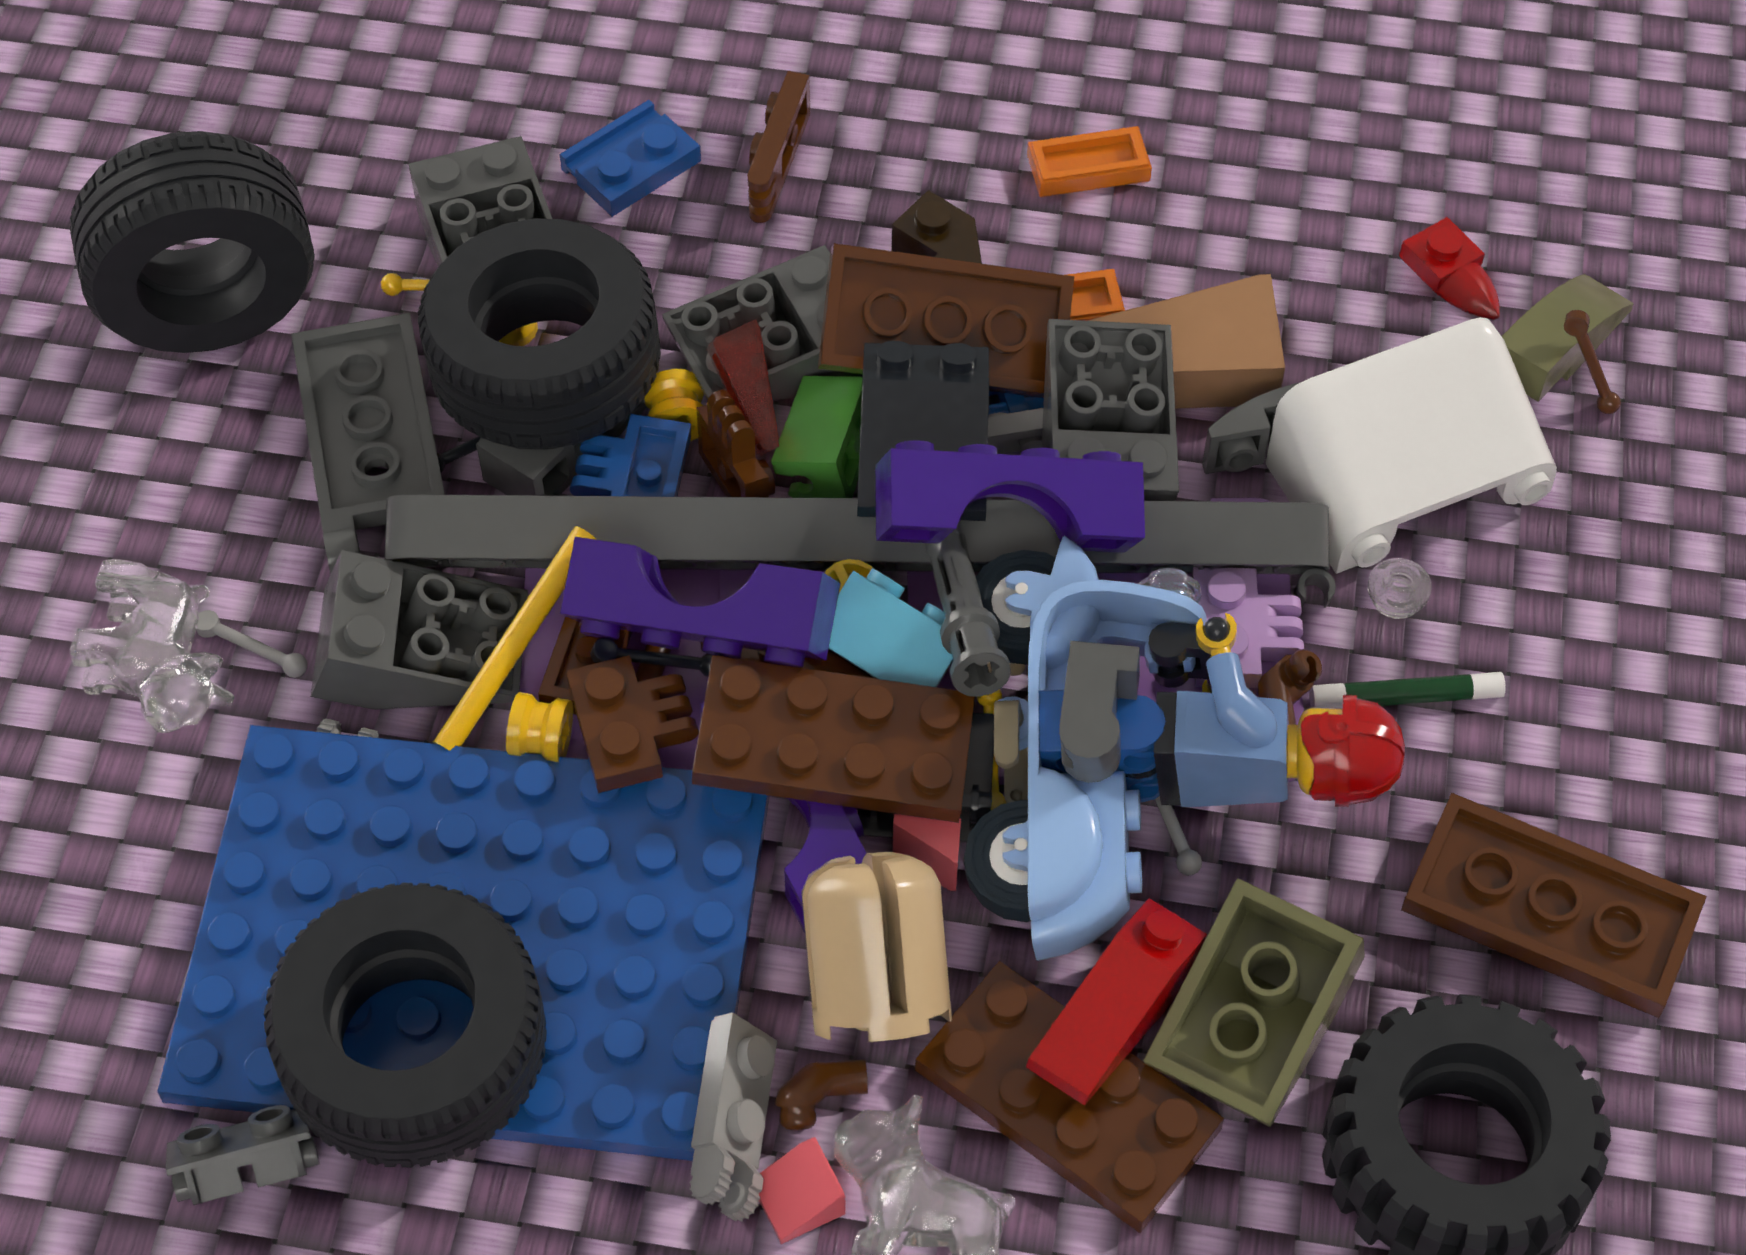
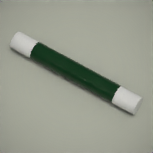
(1411, 690)

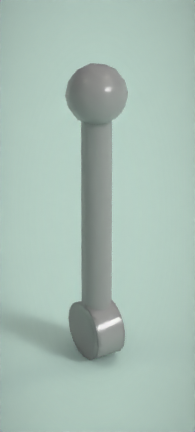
(209, 625)
(1188, 860)

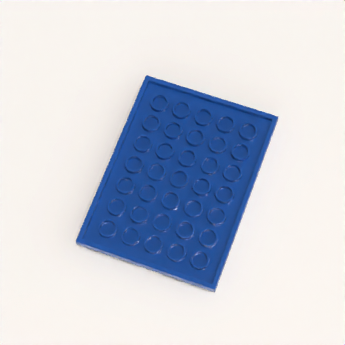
(618, 894)

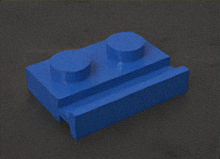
(630, 158)

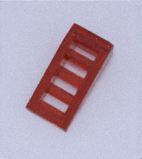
(744, 374)

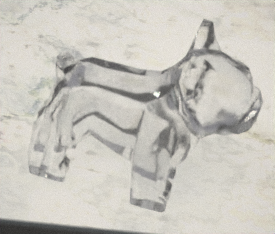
(151, 646)
(908, 1197)

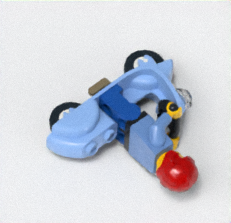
(1063, 843)

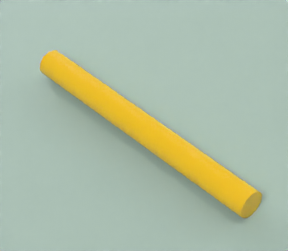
(509, 647)

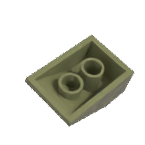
(1256, 1002)

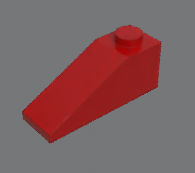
(1118, 1001)

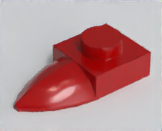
(1452, 268)

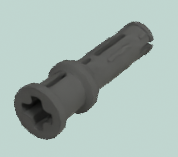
(968, 628)

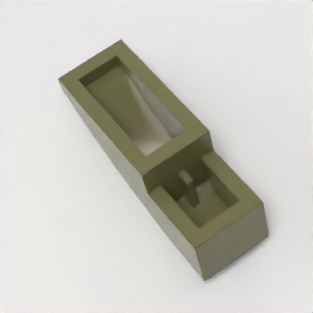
(1542, 346)

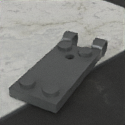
(362, 413)

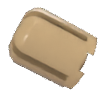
(876, 946)

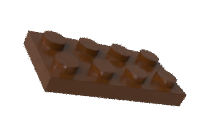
(942, 302)
(834, 739)
(1555, 904)
(1118, 1149)

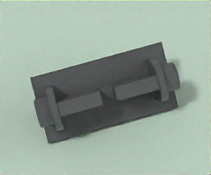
(208, 1157)

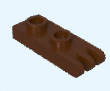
(775, 148)

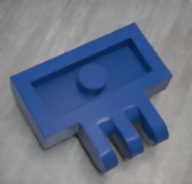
(642, 464)

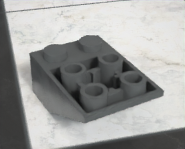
(475, 192)
(788, 310)
(1113, 393)
(408, 634)

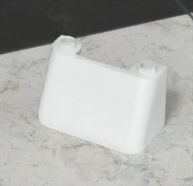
(1409, 438)

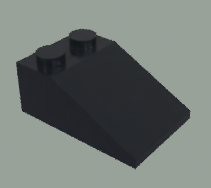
(921, 396)

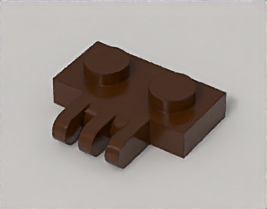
(729, 449)
(628, 720)

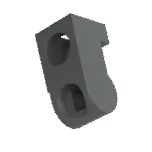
(1088, 720)

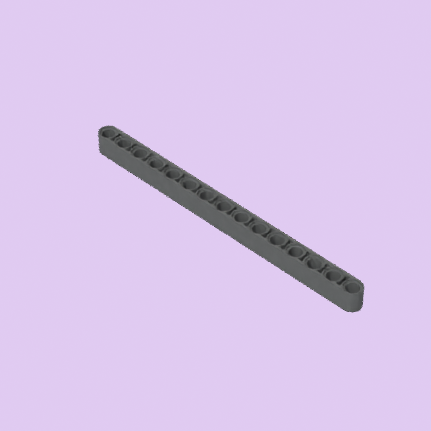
(823, 531)

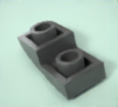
(1242, 434)

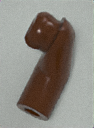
(1291, 679)
(813, 1084)

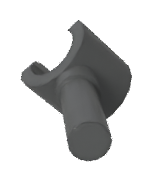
(1318, 578)

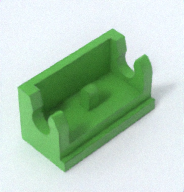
(822, 437)

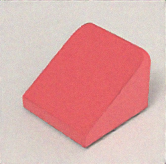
(932, 843)
(801, 1192)

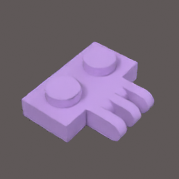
(1265, 623)

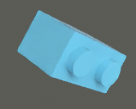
(887, 634)

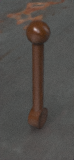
(1577, 325)

